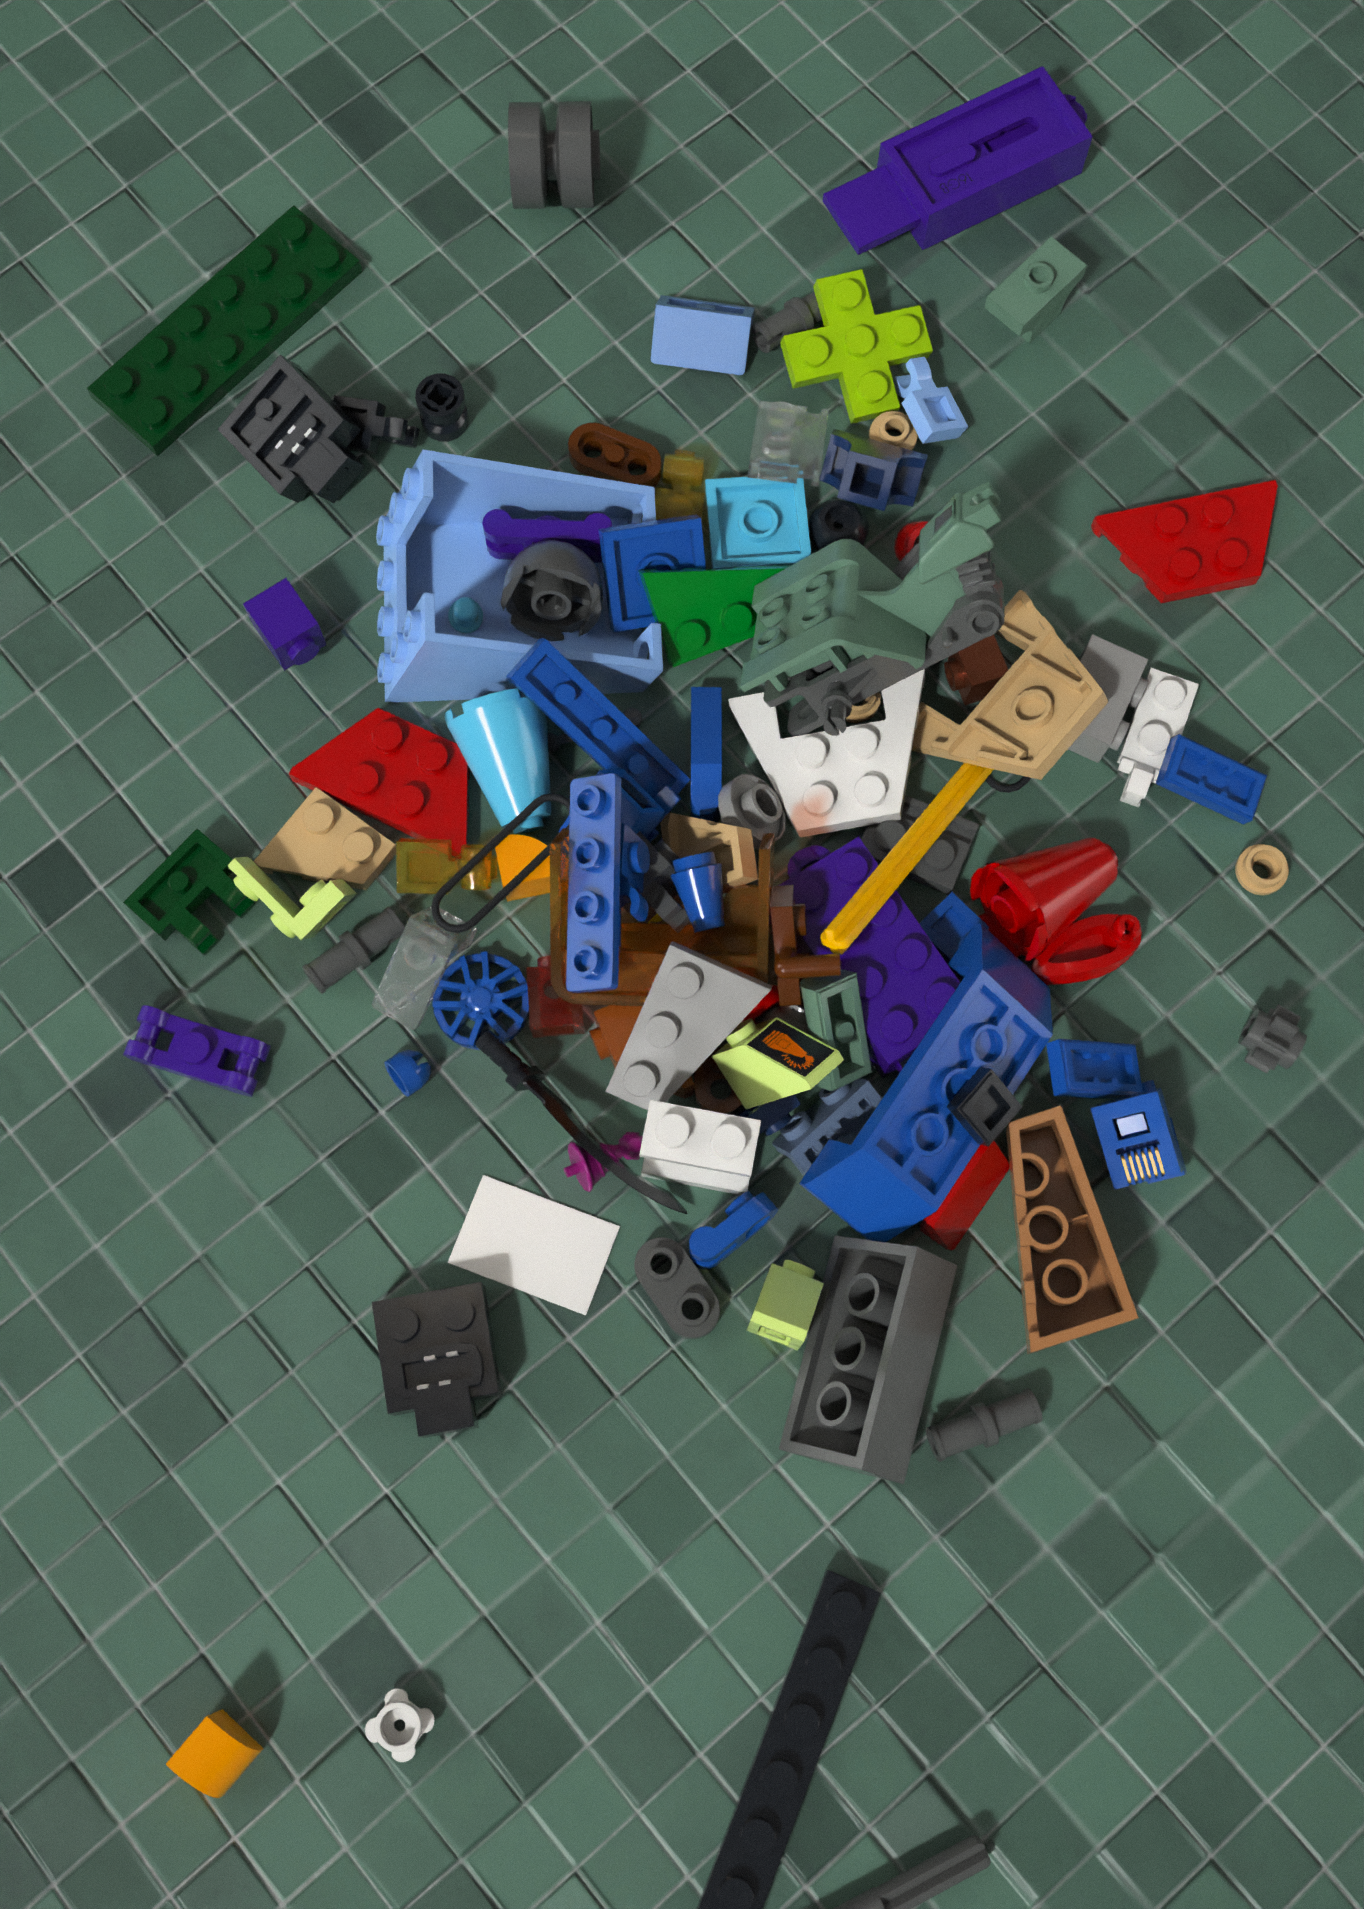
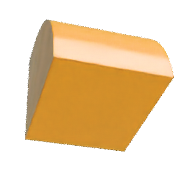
(513, 856)
(215, 1755)

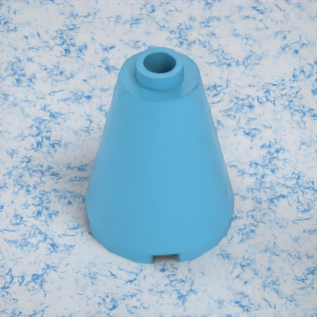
(507, 752)

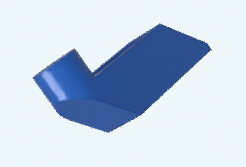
(706, 752)

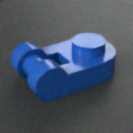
(745, 1219)

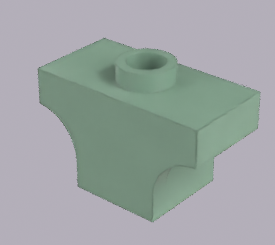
(1036, 290)

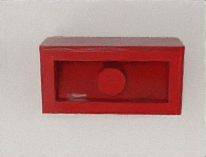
(966, 1197)

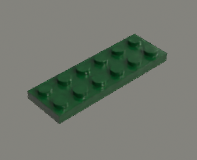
(225, 330)

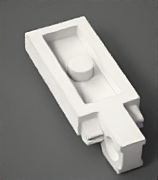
(1154, 721)

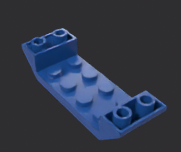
(912, 1141)

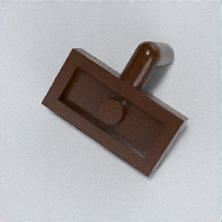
(790, 965)

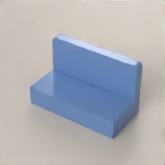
(701, 335)

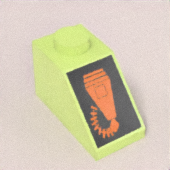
(773, 1061)

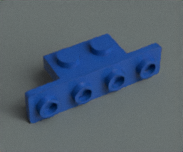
(594, 884)

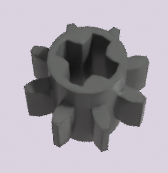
(1272, 1038)

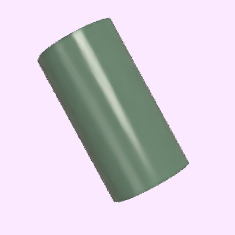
(837, 1020)

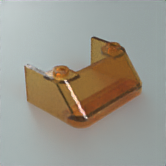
(739, 944)

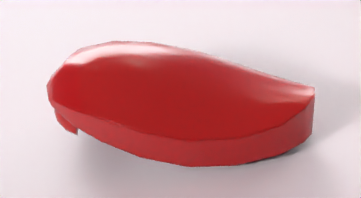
(1089, 949)

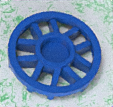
(481, 999)

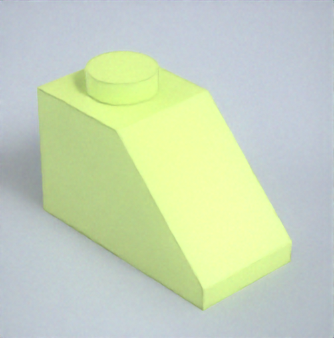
(786, 1304)

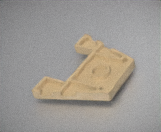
(1028, 713)

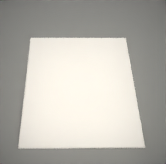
(534, 1244)

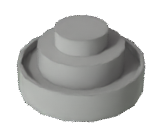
(752, 805)

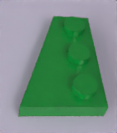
(703, 607)

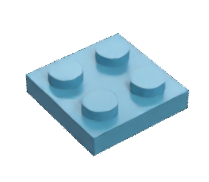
(756, 522)

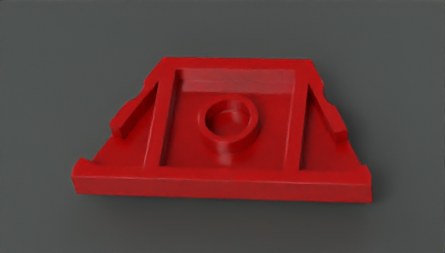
(1194, 541)
(395, 777)

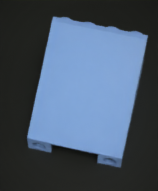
(440, 555)

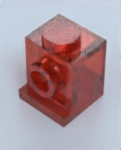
(548, 1015)

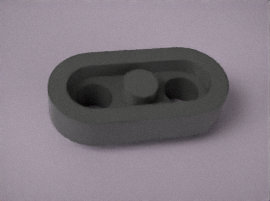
(676, 1287)

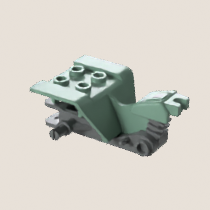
(853, 628)

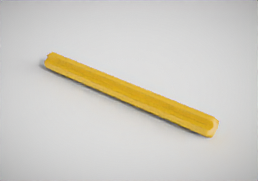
(903, 858)

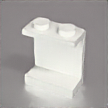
(698, 1147)

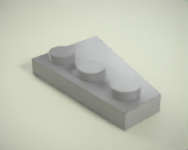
(681, 1024)

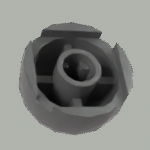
(552, 590)

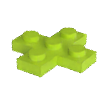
(856, 346)

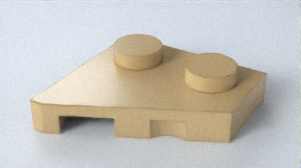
(730, 844)
(327, 845)

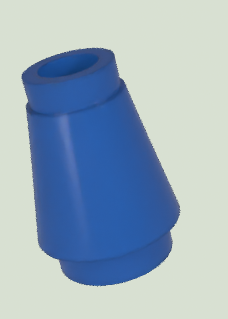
(700, 890)

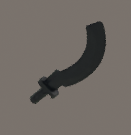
(523, 1077)

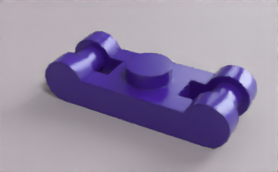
(510, 536)
(197, 1051)

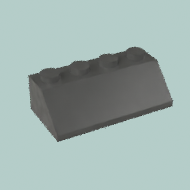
(869, 1357)

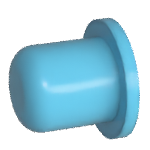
(465, 615)

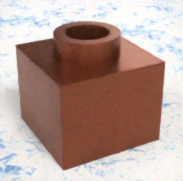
(975, 670)

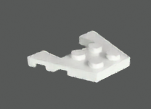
(842, 778)

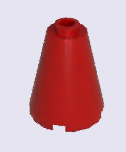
(1042, 892)

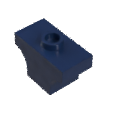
(872, 471)

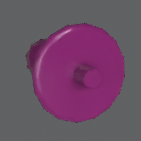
(589, 1170)

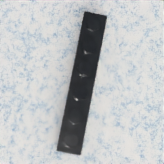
(790, 1745)

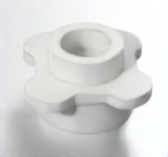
(383, 1730)

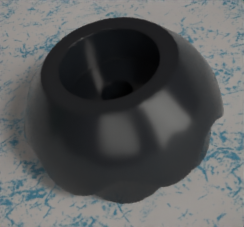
(834, 512)

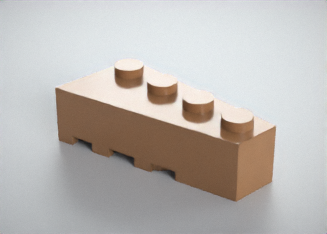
(1062, 1243)

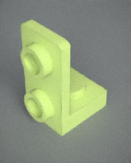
(319, 902)

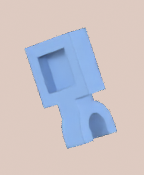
(928, 407)

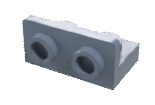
(834, 1116)

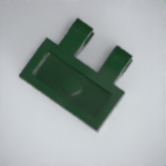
(182, 885)

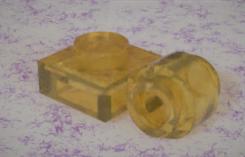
(683, 472)
(428, 865)

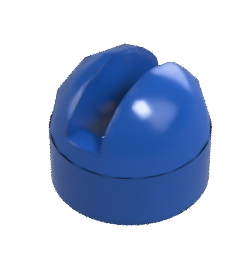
(406, 1073)

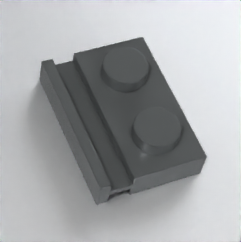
(943, 860)

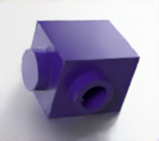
(285, 624)

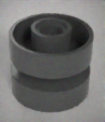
(560, 155)

